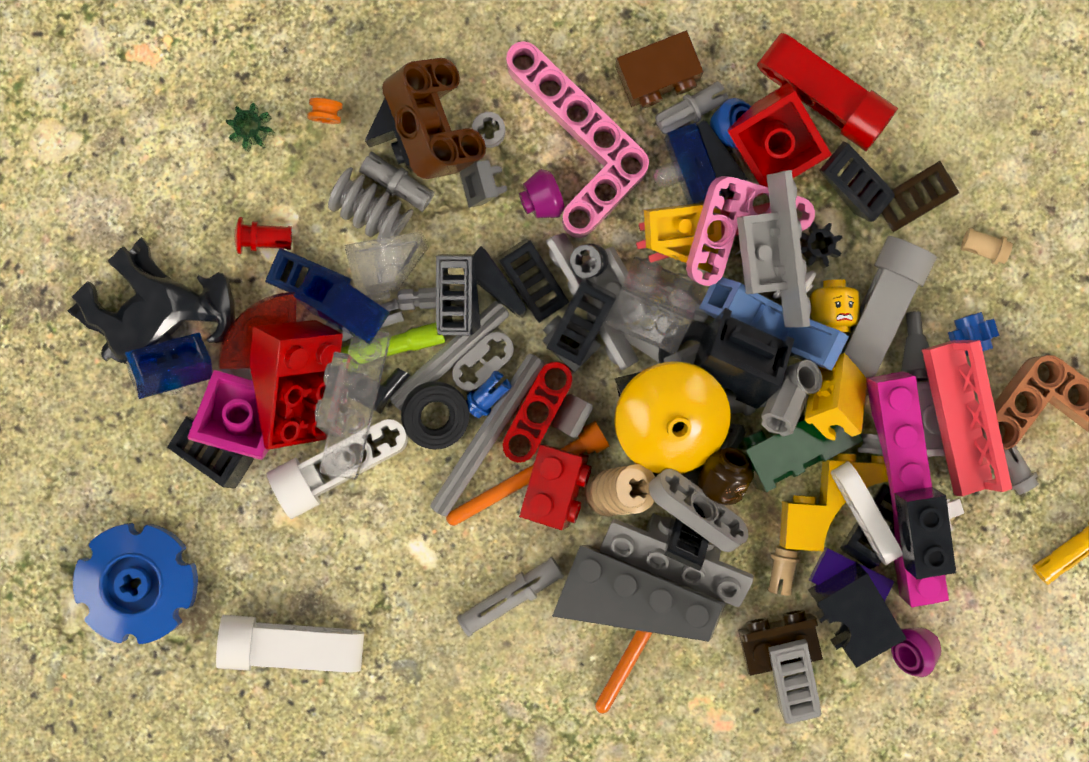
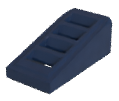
(280, 263)

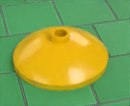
(660, 399)

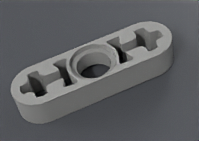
(677, 497)

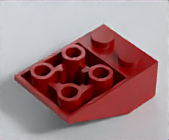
(289, 378)

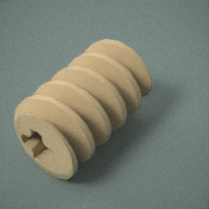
(620, 491)

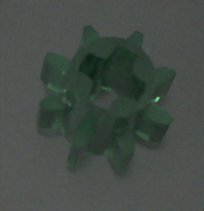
(245, 118)

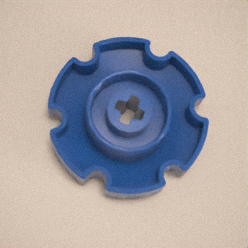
(117, 560)

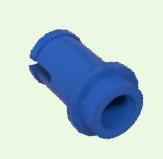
(487, 395)

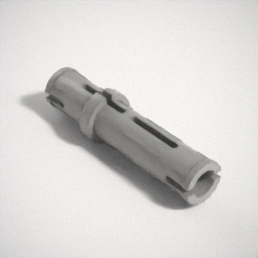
(472, 619)

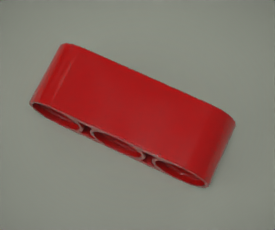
(524, 426)

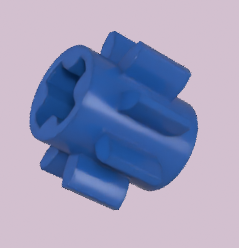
(975, 328)

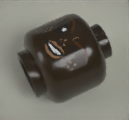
(726, 476)

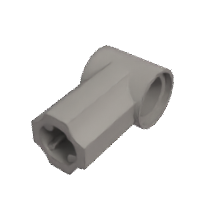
(788, 402)

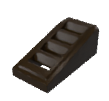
(945, 181)

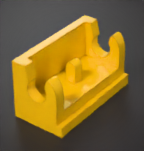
(839, 399)

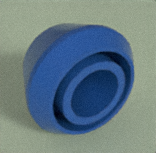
(725, 117)

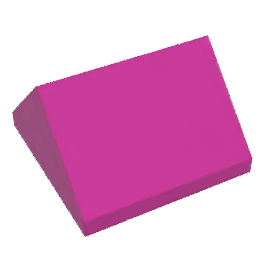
(229, 417)

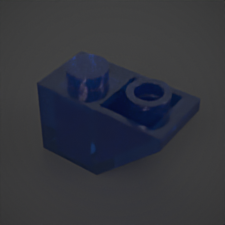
(341, 304)

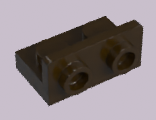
(762, 634)

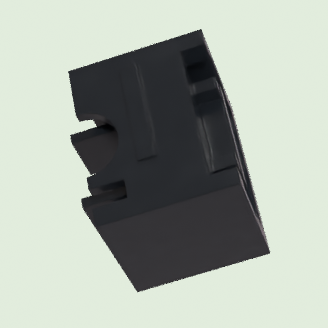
(744, 358)
(864, 617)

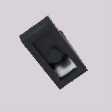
(384, 130)

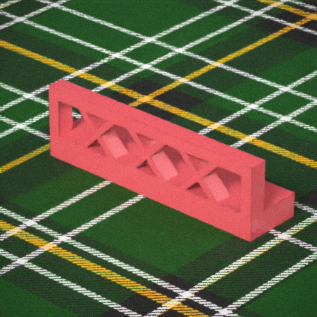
(962, 417)

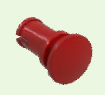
(261, 236)

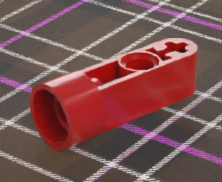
(828, 91)

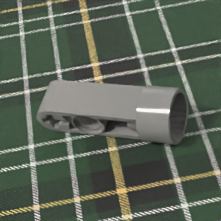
(899, 273)

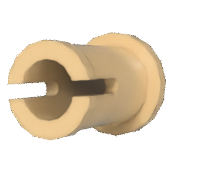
(987, 246)
(783, 568)

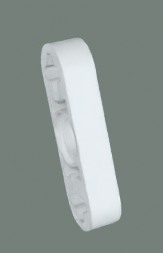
(866, 513)

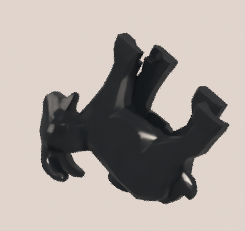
(156, 308)

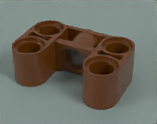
(422, 123)

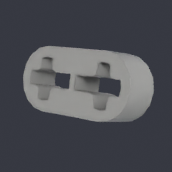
(476, 354)

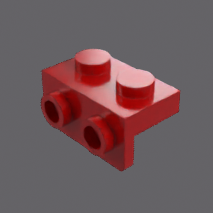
(555, 487)

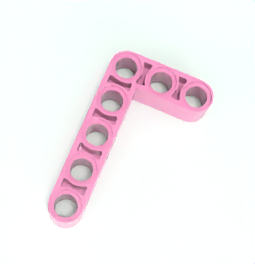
(584, 132)

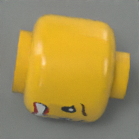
(836, 305)

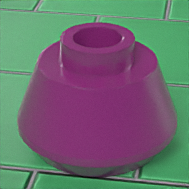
(542, 195)
(918, 652)

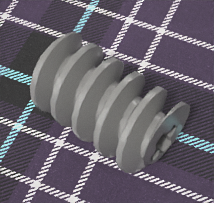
(366, 207)

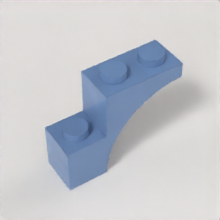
(813, 343)

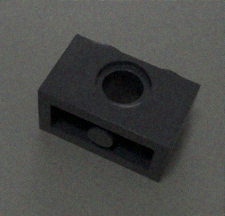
(925, 532)

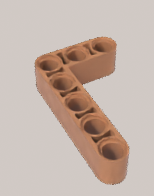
(1038, 395)

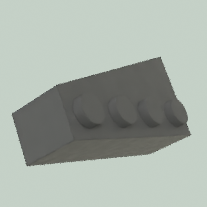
(631, 598)

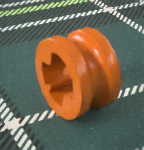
(325, 110)

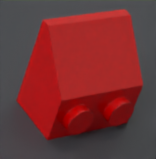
(778, 136)

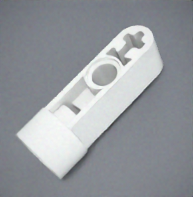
(300, 484)
(249, 643)

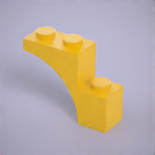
(806, 522)

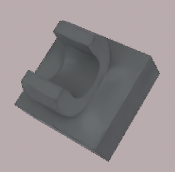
(480, 183)

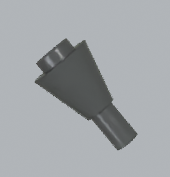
(913, 357)

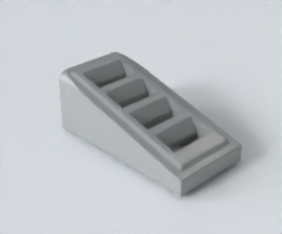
(801, 703)

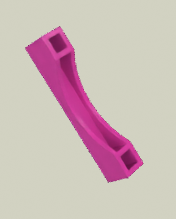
(903, 445)

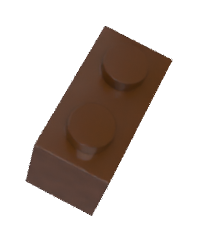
(659, 70)

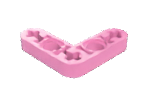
(738, 206)

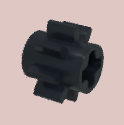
(819, 235)

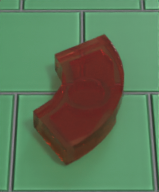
(237, 342)

